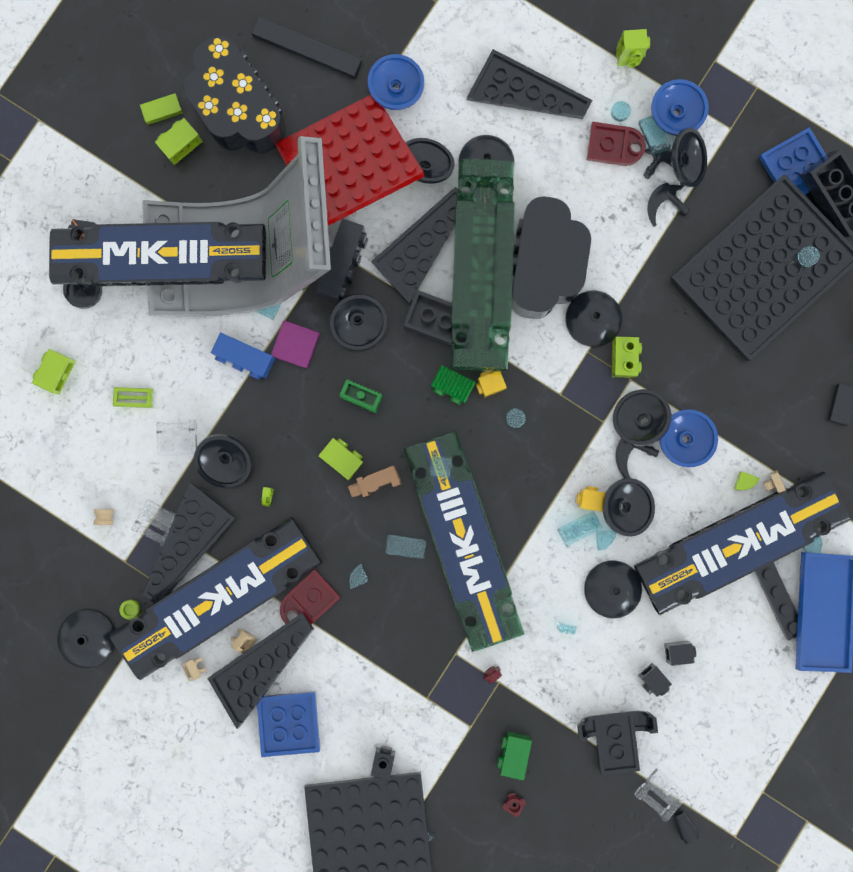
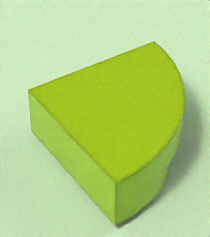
(745, 481)
(267, 496)

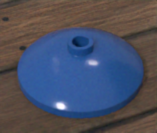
(400, 72)
(682, 97)
(701, 439)

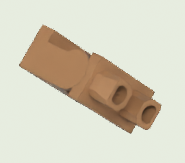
(375, 481)

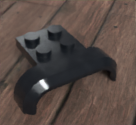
(617, 738)

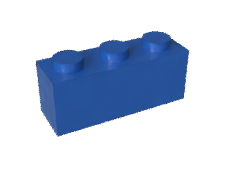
(242, 356)

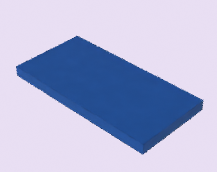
(825, 613)

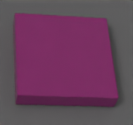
(295, 344)

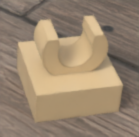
(776, 481)
(243, 641)
(191, 670)

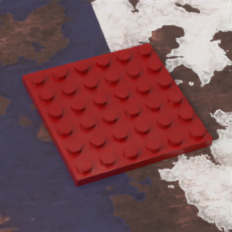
(360, 157)

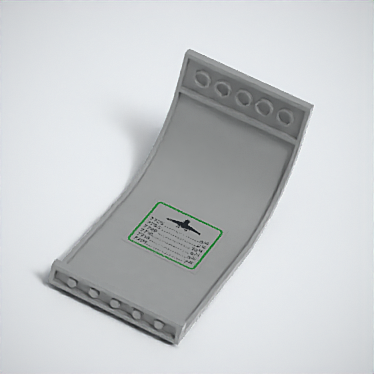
(295, 240)

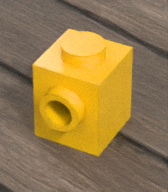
(490, 383)
(590, 499)

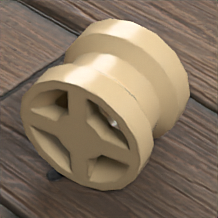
(103, 517)

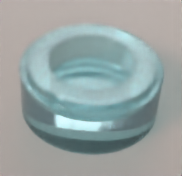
(620, 111)
(808, 256)
(515, 418)

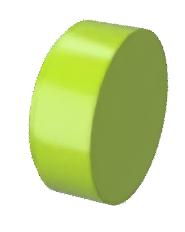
(130, 609)

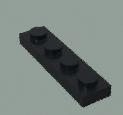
(779, 600)

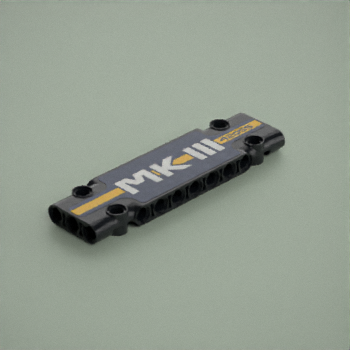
(157, 254)
(742, 543)
(215, 599)

